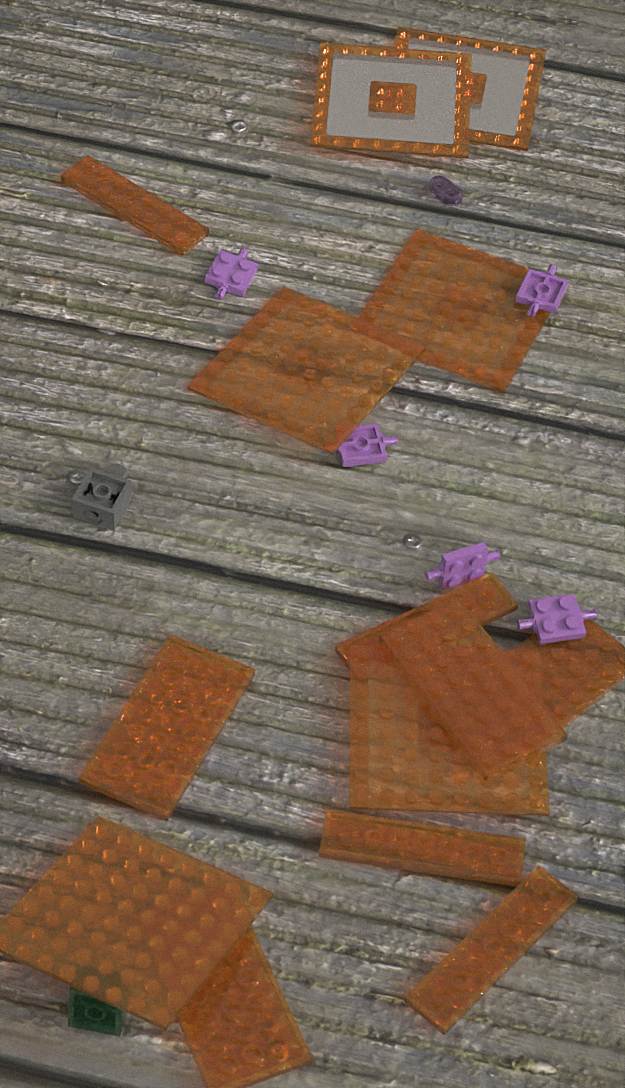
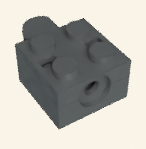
(103, 496)

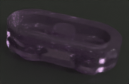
(445, 190)

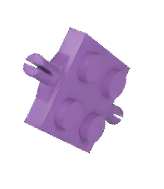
(231, 273)
(542, 290)
(365, 446)
(462, 565)
(556, 618)

